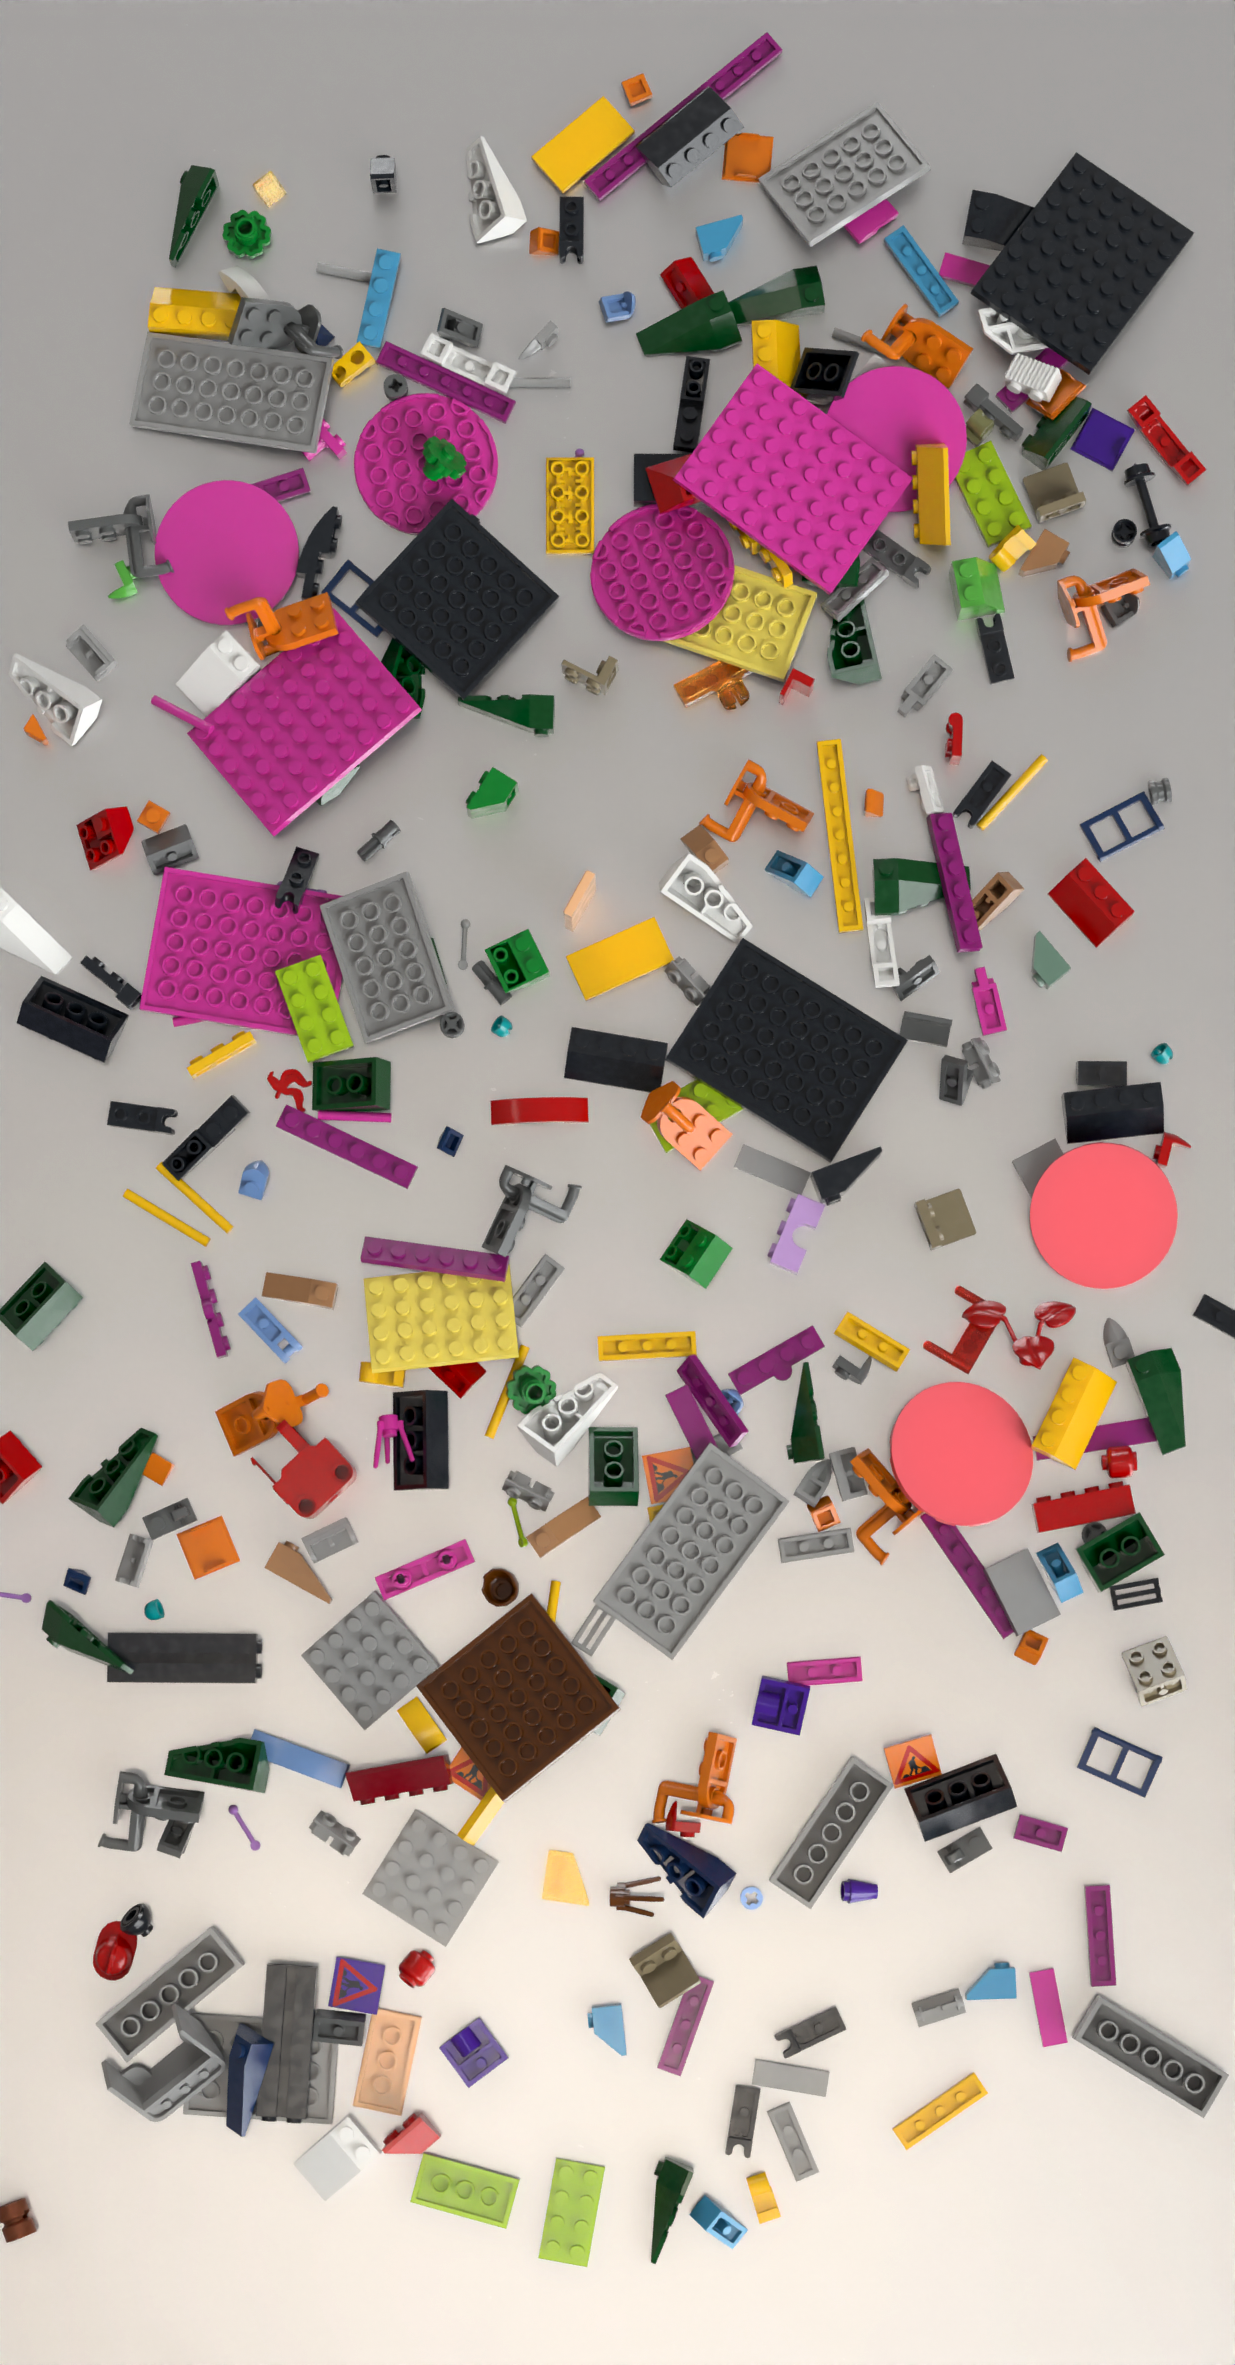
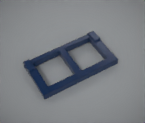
(347, 566)
(1101, 856)
(1095, 1733)

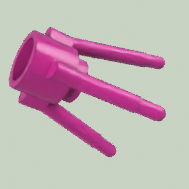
(388, 1427)

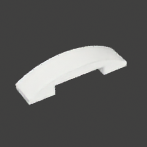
(241, 281)
(467, 365)
(881, 947)

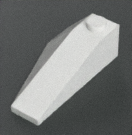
(494, 200)
(63, 701)
(700, 892)
(27, 939)
(561, 1423)

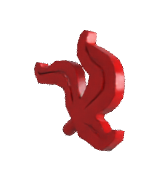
(287, 1078)

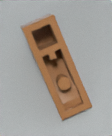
(995, 897)
(300, 1290)
(563, 1527)
(294, 1568)

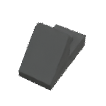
(459, 328)
(954, 1080)
(175, 1838)

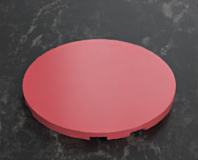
(1103, 1215)
(961, 1454)

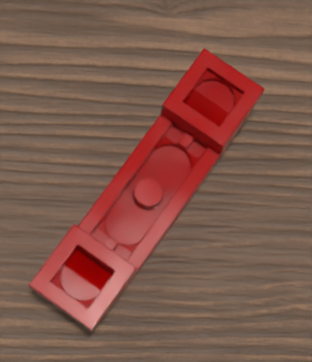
(1164, 441)
(539, 1110)

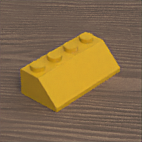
(192, 313)
(776, 348)
(932, 494)
(1074, 1414)

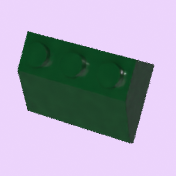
(1055, 433)
(39, 1306)
(1119, 1552)

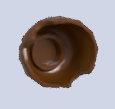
(500, 1587)

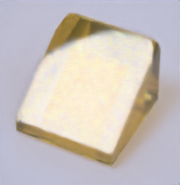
(269, 189)

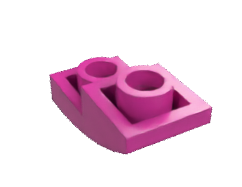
(869, 222)

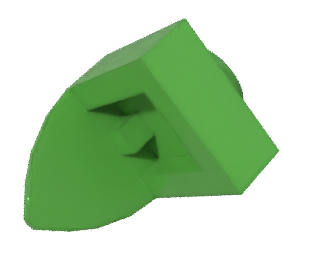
(127, 578)

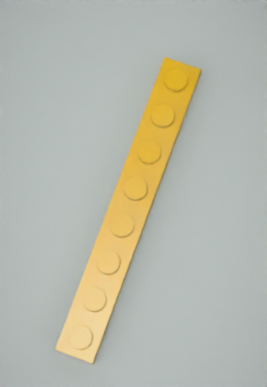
(839, 836)

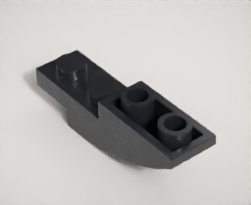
(691, 404)
(318, 545)
(206, 1138)

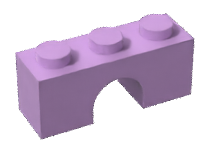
(802, 1213)

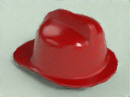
(114, 1952)

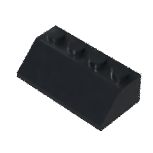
(689, 137)
(72, 1019)
(615, 1060)
(1113, 1112)
(427, 1432)
(960, 1797)

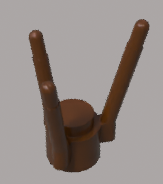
(621, 1897)

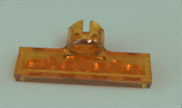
(716, 679)

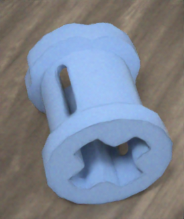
(752, 1905)

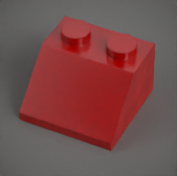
(16, 1466)

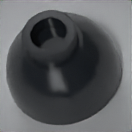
(137, 1921)

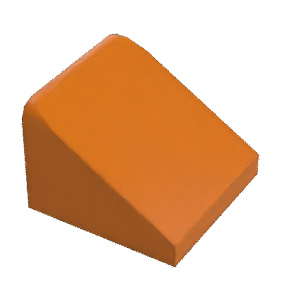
(544, 242)
(34, 730)
(873, 803)
(158, 1469)
(824, 1514)
(1031, 1647)

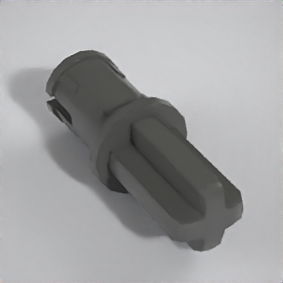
(379, 840)
(491, 982)

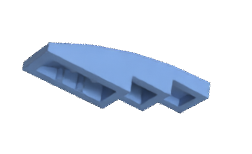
(303, 1759)

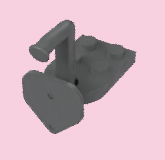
(263, 323)
(126, 524)
(515, 1206)
(150, 1801)

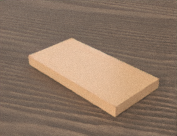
(579, 900)
(387, 2061)

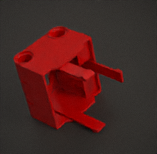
(312, 1476)

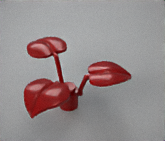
(1030, 1350)

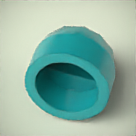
(501, 1026)
(1162, 1053)
(154, 1610)

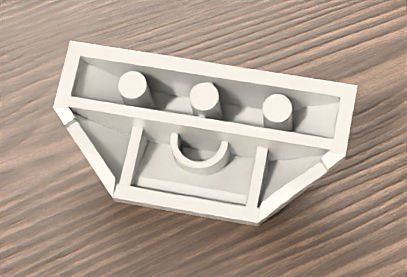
(1006, 333)

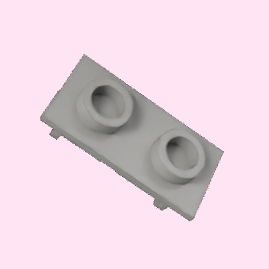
(679, 974)
(987, 1069)
(517, 1487)
(344, 1839)
(938, 2007)

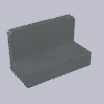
(169, 849)
(925, 1029)
(339, 2027)

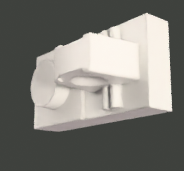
(924, 780)

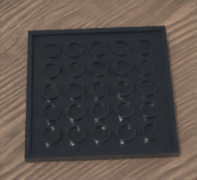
(457, 599)

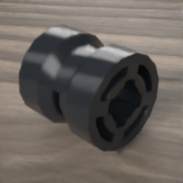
(1123, 528)

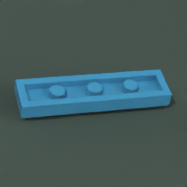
(921, 271)
(379, 298)

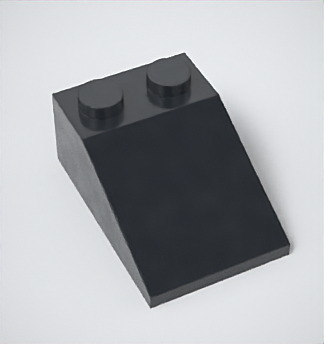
(993, 220)
(824, 374)
(839, 1177)

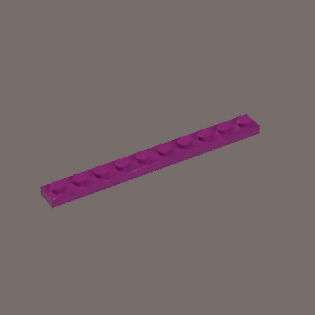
(723, 83)

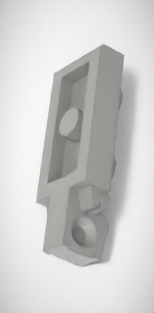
(924, 685)

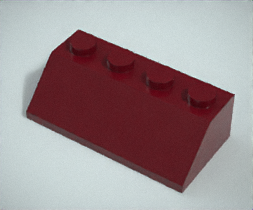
(400, 1778)

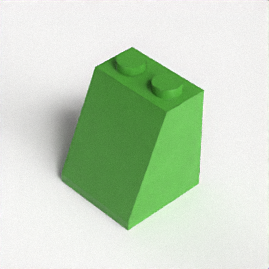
(975, 588)

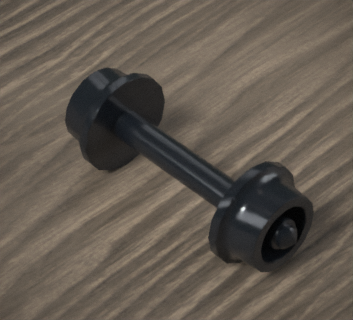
(1138, 476)

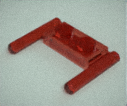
(969, 1345)

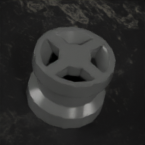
(396, 391)
(1159, 791)
(449, 1021)
(1095, 1528)

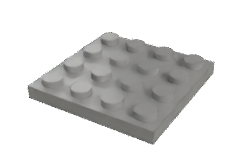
(370, 1660)
(430, 1878)

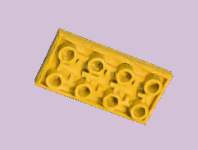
(583, 144)
(570, 505)
(620, 958)

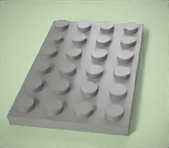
(844, 174)
(387, 957)
(213, 2097)

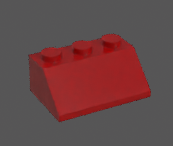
(1091, 902)

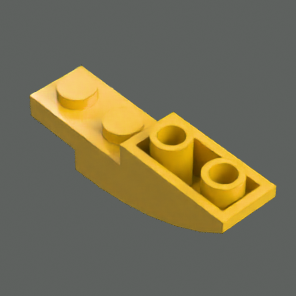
(780, 569)

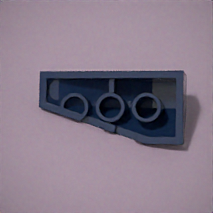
(695, 1872)
(245, 2075)

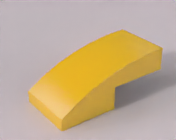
(421, 1725)

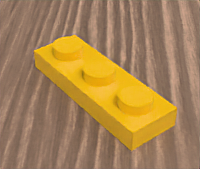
(220, 1054)
(872, 1341)

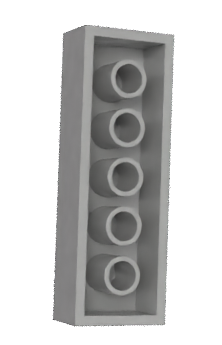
(831, 1832)
(181, 1981)
(1150, 2056)

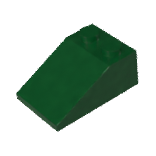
(351, 1085)
(613, 1466)

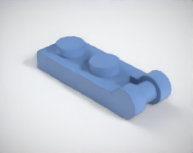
(269, 1329)

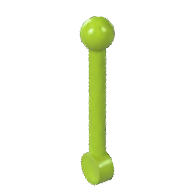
(522, 1541)

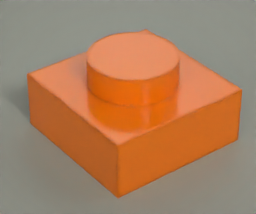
(636, 89)
(153, 817)

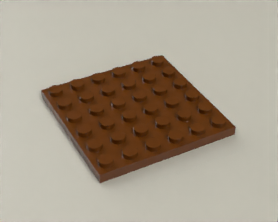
(518, 1698)

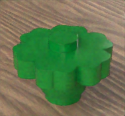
(246, 234)
(442, 460)
(530, 1388)

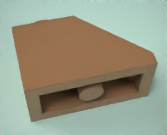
(1045, 554)
(705, 848)

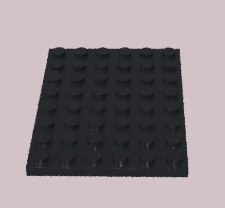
(1082, 263)
(786, 1050)

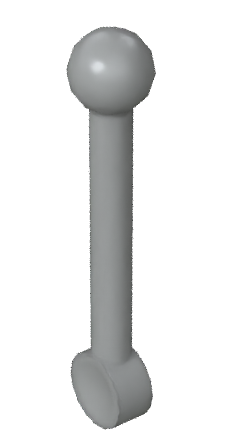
(462, 964)

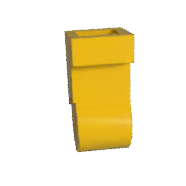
(352, 364)
(1011, 548)
(391, 1378)
(763, 2198)

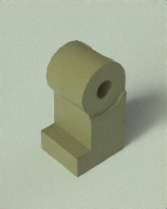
(978, 427)

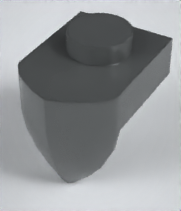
(1122, 609)
(847, 1370)

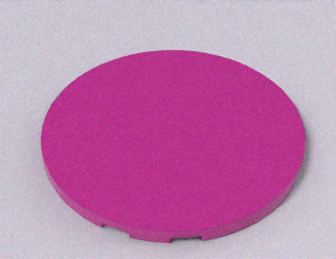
(901, 409)
(392, 461)
(226, 549)
(662, 572)

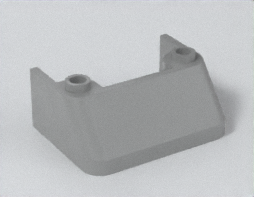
(175, 2078)

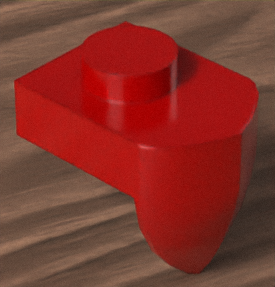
(1162, 1151)
(686, 1829)

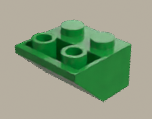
(493, 795)
(517, 962)
(696, 1253)

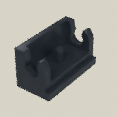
(1101, 1073)

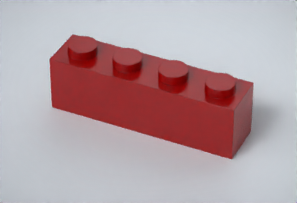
(1083, 1508)

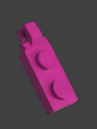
(987, 1003)

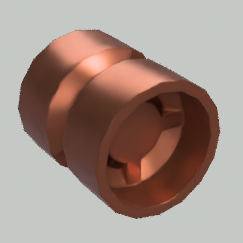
(16, 2221)

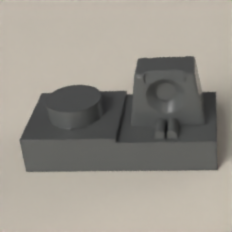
(916, 977)
(169, 1519)
(964, 1850)

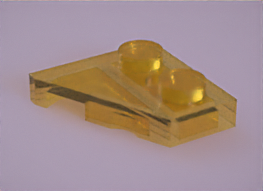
(563, 1879)

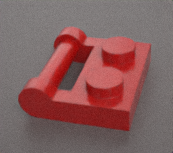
(953, 747)

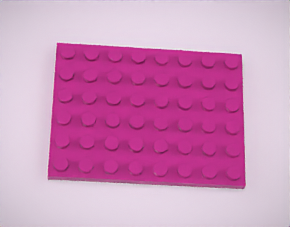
(793, 479)
(304, 724)
(221, 947)

